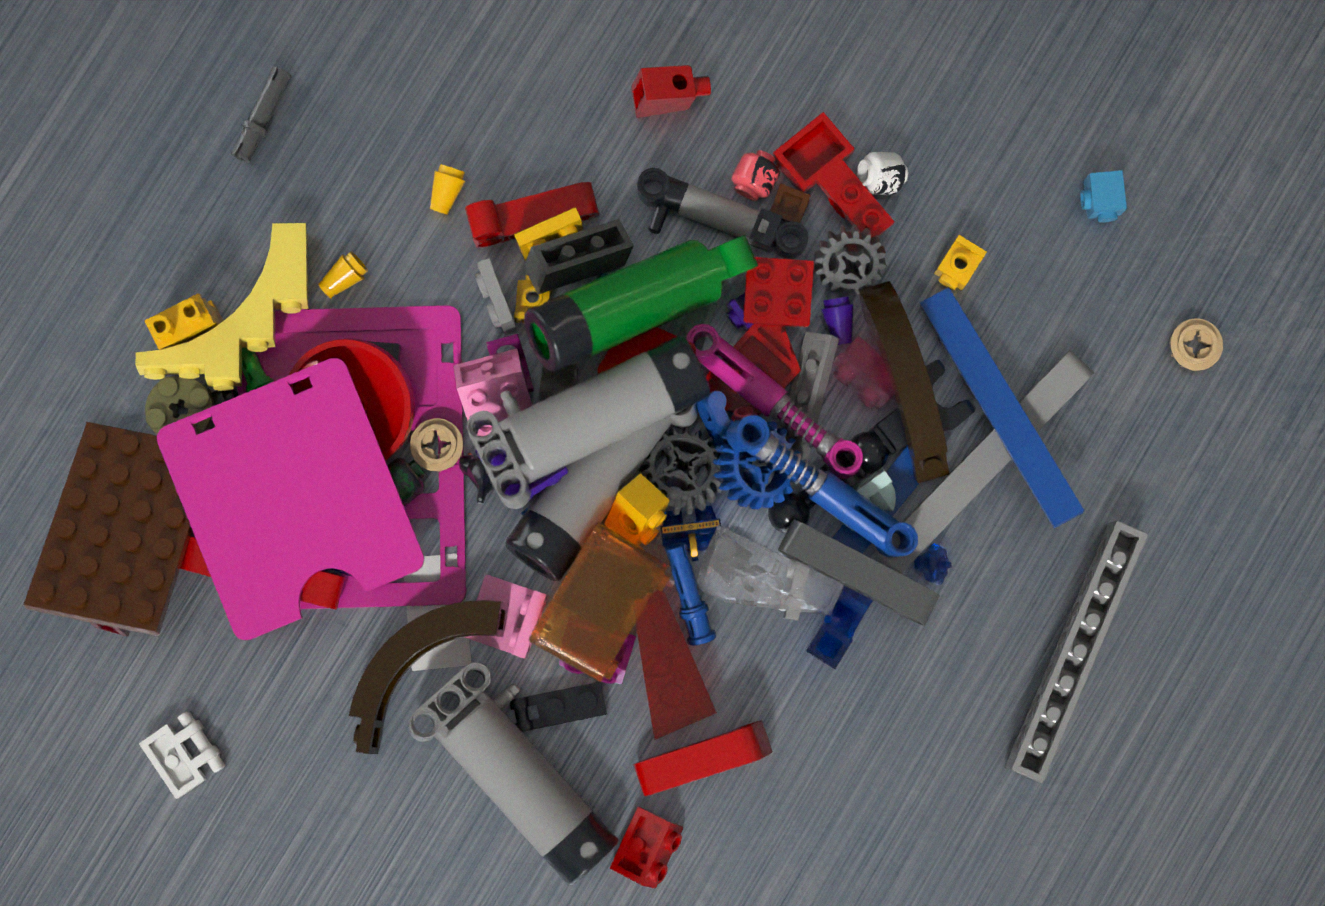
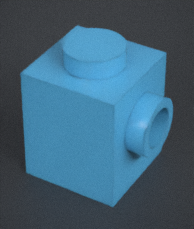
(1104, 195)

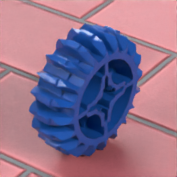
(756, 493)

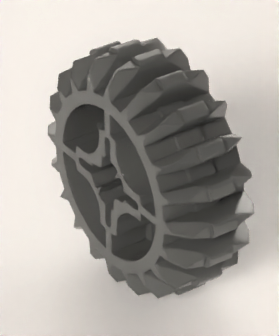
(700, 456)

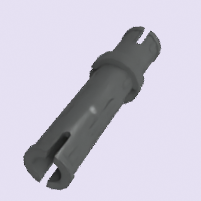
(262, 111)

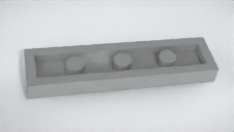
(811, 383)

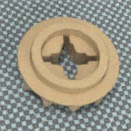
(1207, 335)
(425, 434)

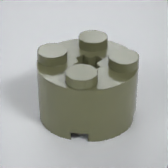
(173, 393)

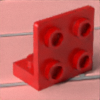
(779, 292)

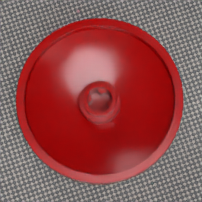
(379, 382)

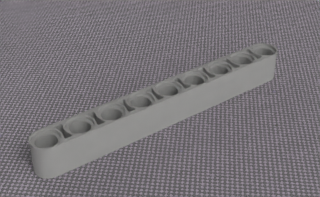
(986, 460)

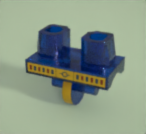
(694, 534)

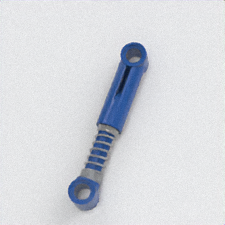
(825, 489)

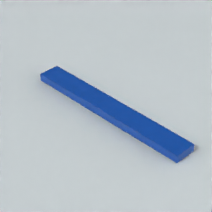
(1002, 408)

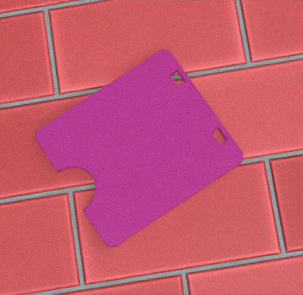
(288, 493)

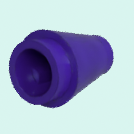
(839, 318)

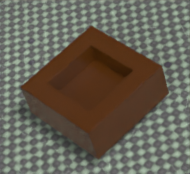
(790, 203)

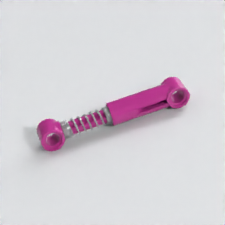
(772, 399)

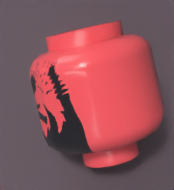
(755, 175)

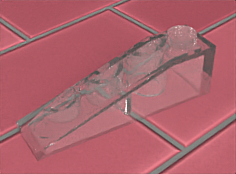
(753, 575)

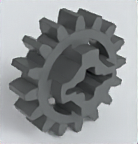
(856, 248)

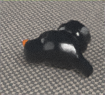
(475, 470)

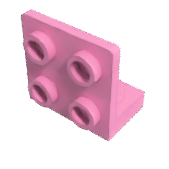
(483, 381)
(522, 615)

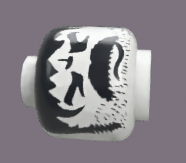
(882, 172)

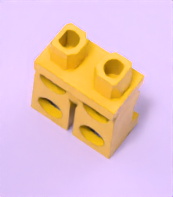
(183, 322)

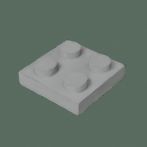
(491, 288)

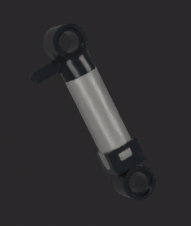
(721, 213)

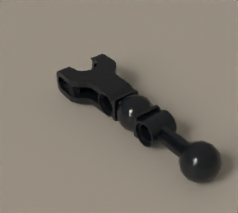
(876, 445)

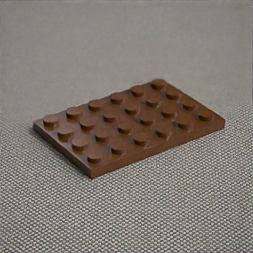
(113, 535)

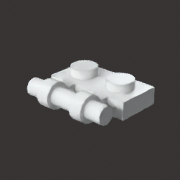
(174, 761)

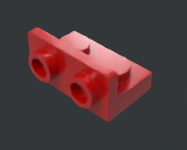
(647, 848)

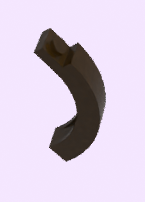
(908, 379)
(406, 648)

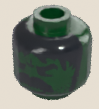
(407, 478)

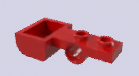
(818, 157)

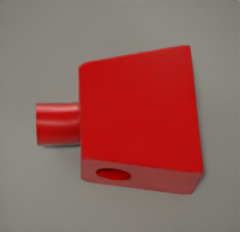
(667, 89)

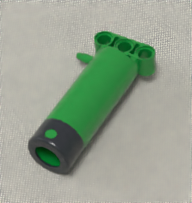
(633, 301)

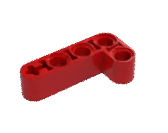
(498, 223)
(703, 758)

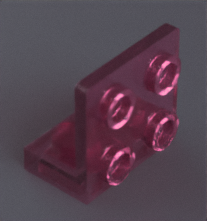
(865, 372)

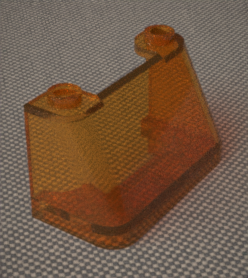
(599, 603)

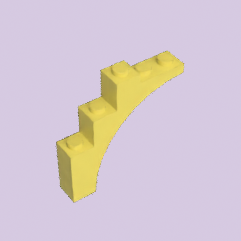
(251, 326)

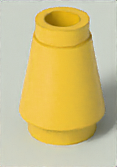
(445, 188)
(343, 274)

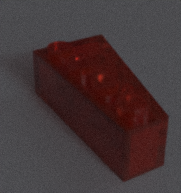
(670, 673)

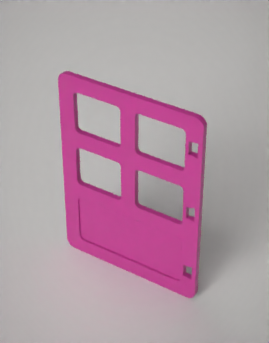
(421, 336)

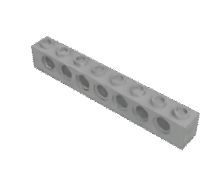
(1076, 651)

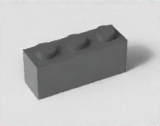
(578, 256)

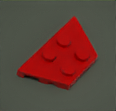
(770, 351)

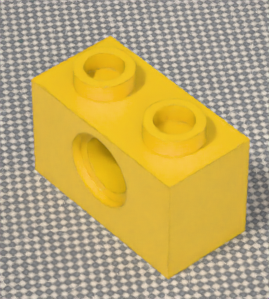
(637, 511)

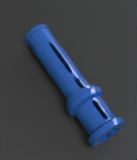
(693, 608)

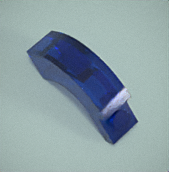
(836, 630)

